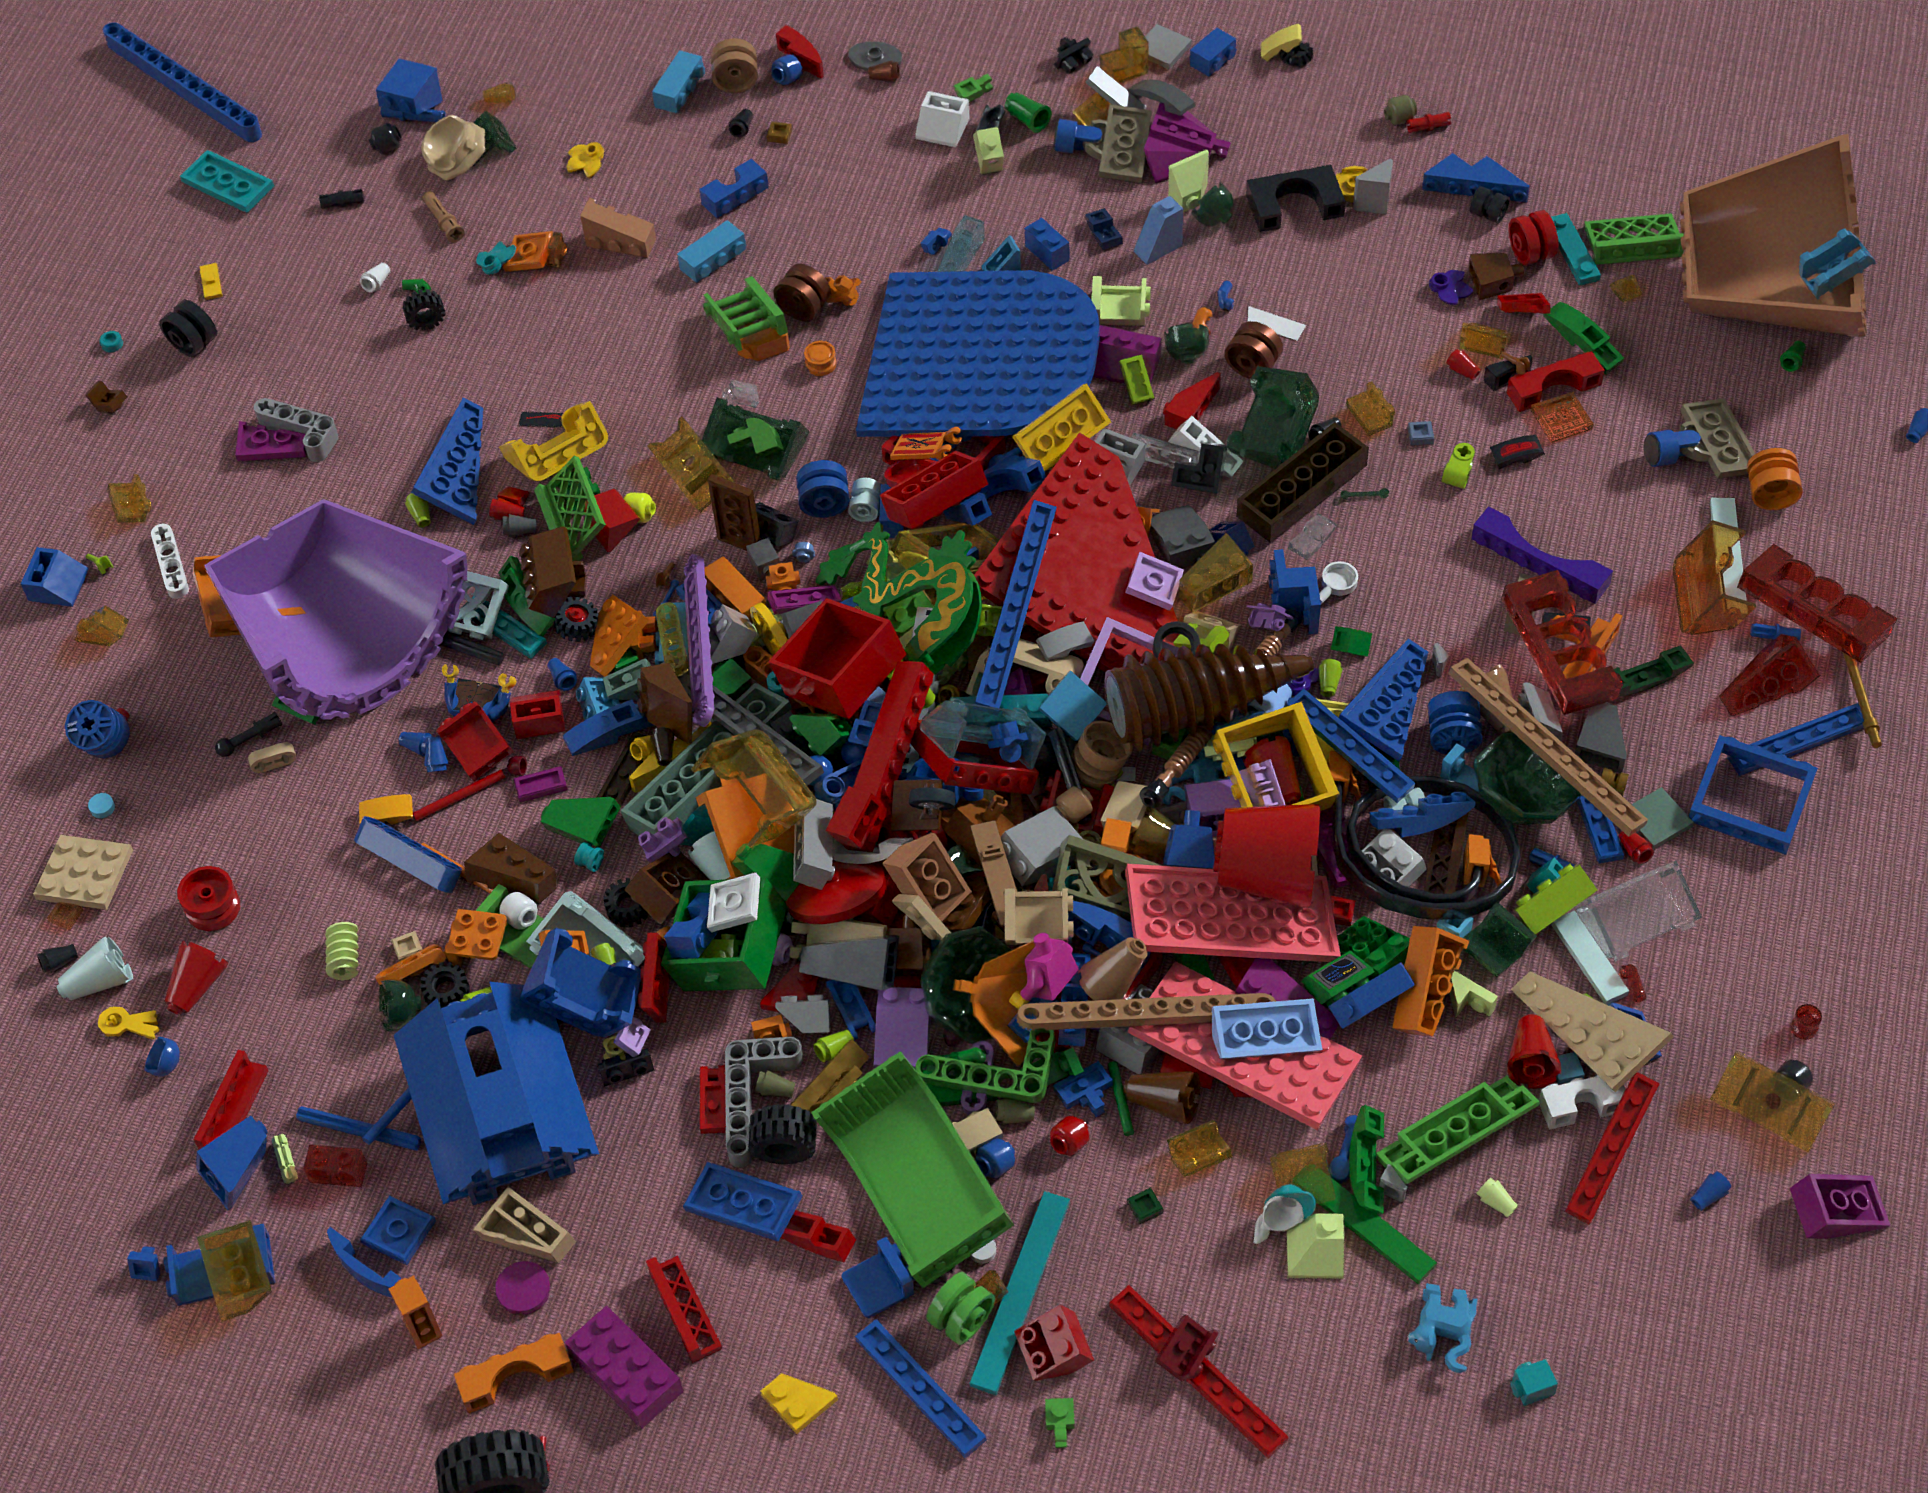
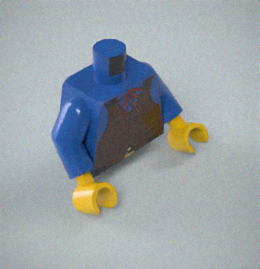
(491, 697)

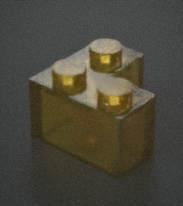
(1129, 59)

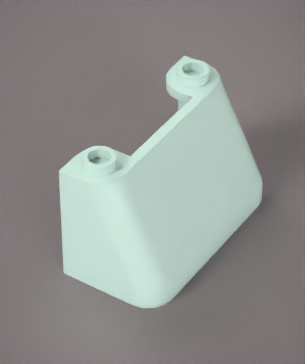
(576, 914)

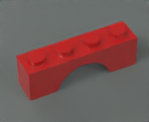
(1578, 372)

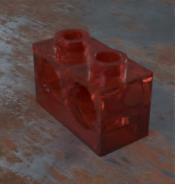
(335, 1165)

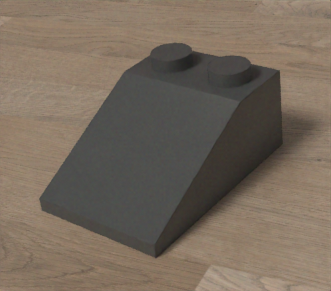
(1181, 536)

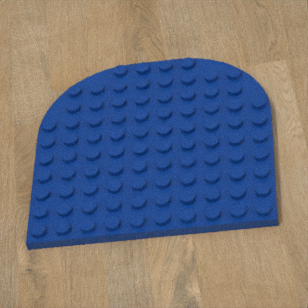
(976, 352)

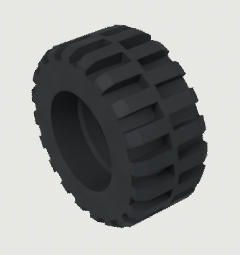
(493, 1464)

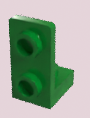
(1063, 1064)

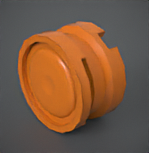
(820, 358)

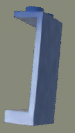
(189, 1276)

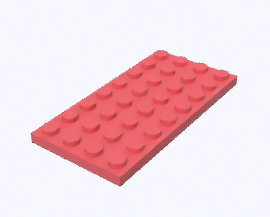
(1191, 914)
(1293, 1083)

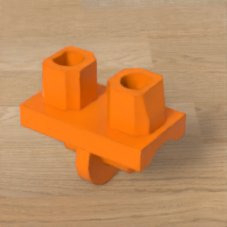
(843, 290)
(645, 643)

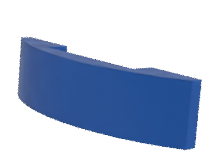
(363, 1274)

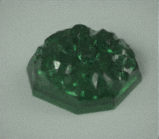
(1521, 783)
(958, 958)

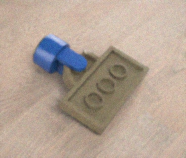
(1115, 142)
(1706, 436)

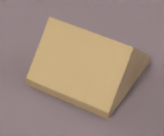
(1207, 623)
(1125, 805)

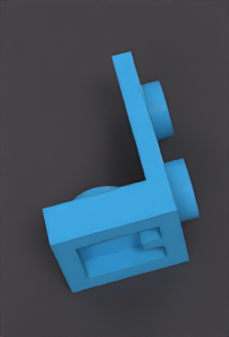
(1456, 770)

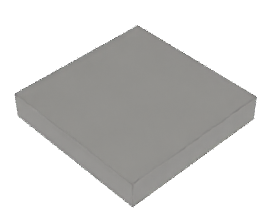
(1166, 46)

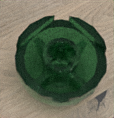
(1214, 206)
(1186, 343)
(397, 1003)

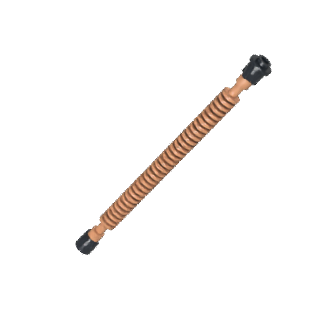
(1154, 793)

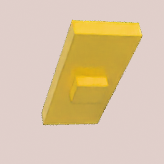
(211, 281)

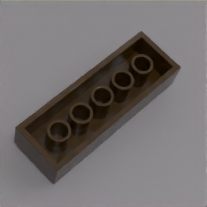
(1302, 482)

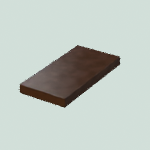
(733, 512)

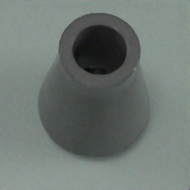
(517, 525)

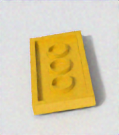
(1057, 428)

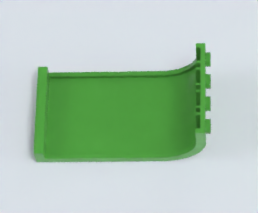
(914, 1168)

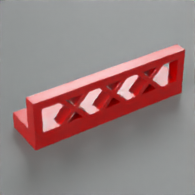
(232, 1098)
(674, 1308)

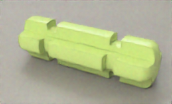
(284, 1158)

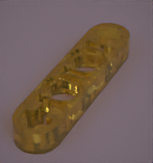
(673, 638)

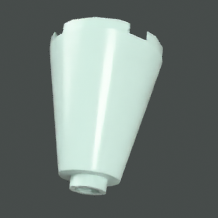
(709, 857)
(95, 971)

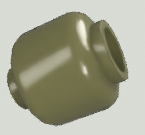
(1400, 109)

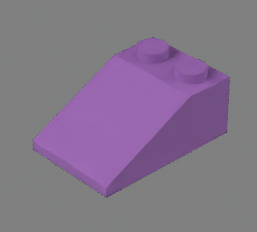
(901, 1025)

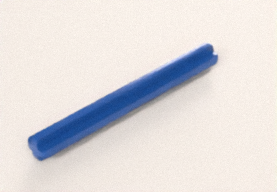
(357, 1127)

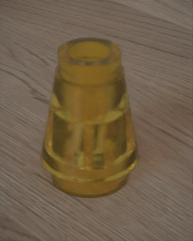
(500, 94)

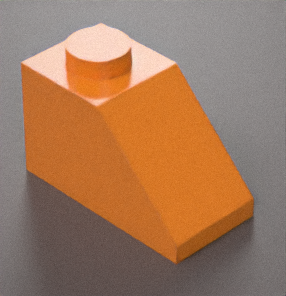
(763, 344)

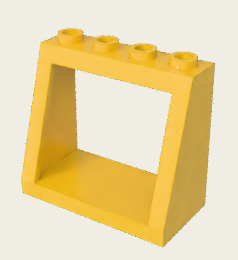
(1306, 743)

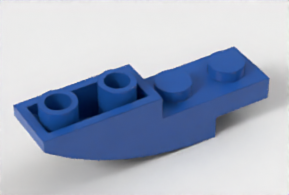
(605, 728)
(1429, 815)
(1097, 925)

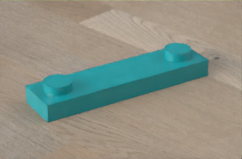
(1575, 251)

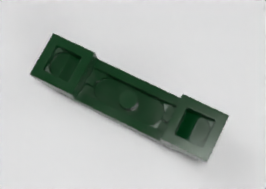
(1656, 672)

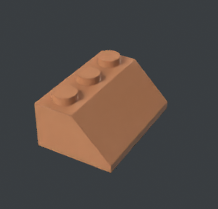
(929, 872)

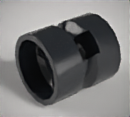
(1488, 204)

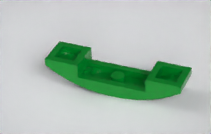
(1362, 1159)

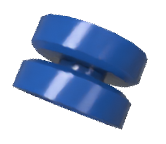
(822, 488)

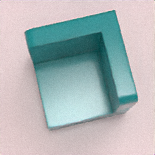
(1546, 871)

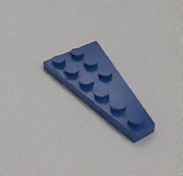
(454, 466)
(1387, 702)

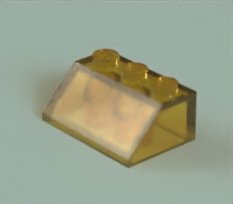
(234, 1269)

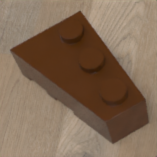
(511, 866)

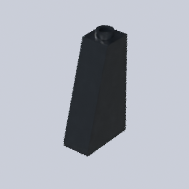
(855, 961)

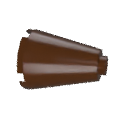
(1166, 1093)

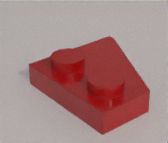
(792, 984)

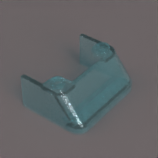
(972, 722)

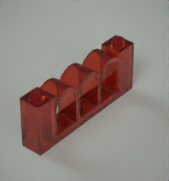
(1776, 564)
(1572, 693)

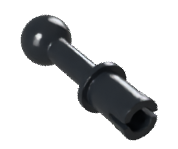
(225, 746)

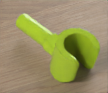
(102, 562)

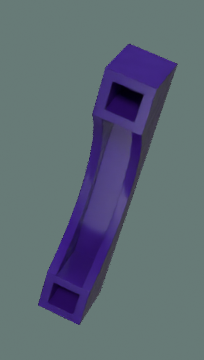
(1583, 576)

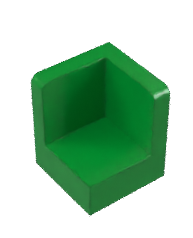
(1351, 641)

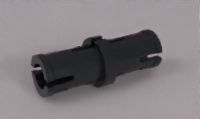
(341, 198)

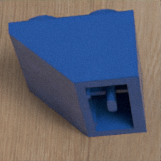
(53, 578)

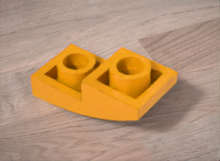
(387, 808)

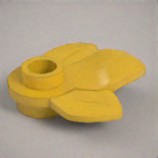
(586, 157)

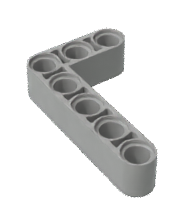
(742, 1091)

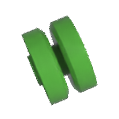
(960, 1308)

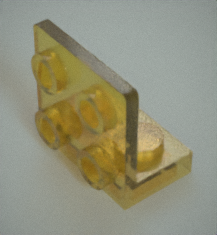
(1306, 1169)

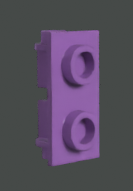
(1267, 617)

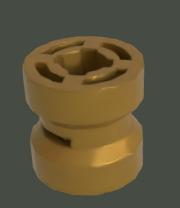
(1615, 780)

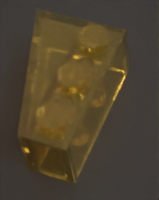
(1215, 575)

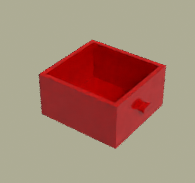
(837, 658)

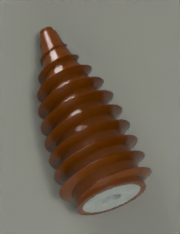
(1192, 688)

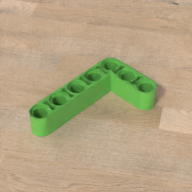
(995, 1074)

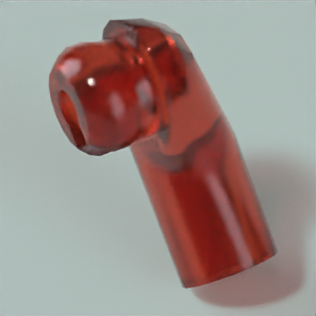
(1634, 981)

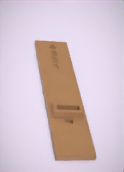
(994, 864)

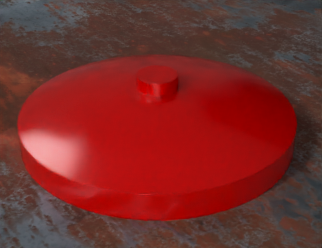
(847, 895)

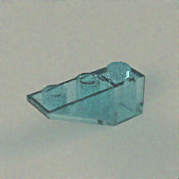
(963, 245)

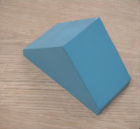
(1004, 257)

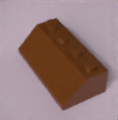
(547, 570)

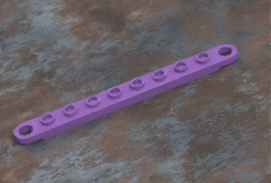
(698, 641)

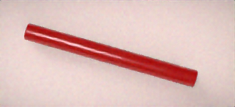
(458, 795)

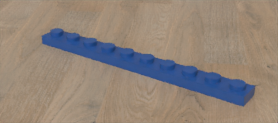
(1015, 605)

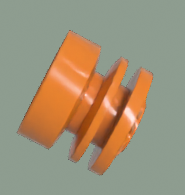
(1774, 479)

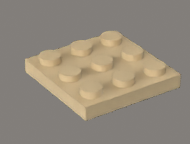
(83, 872)

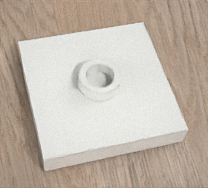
(733, 902)

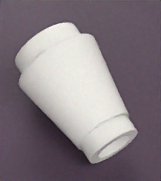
(374, 278)

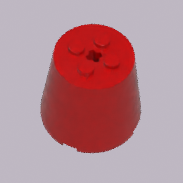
(1269, 851)

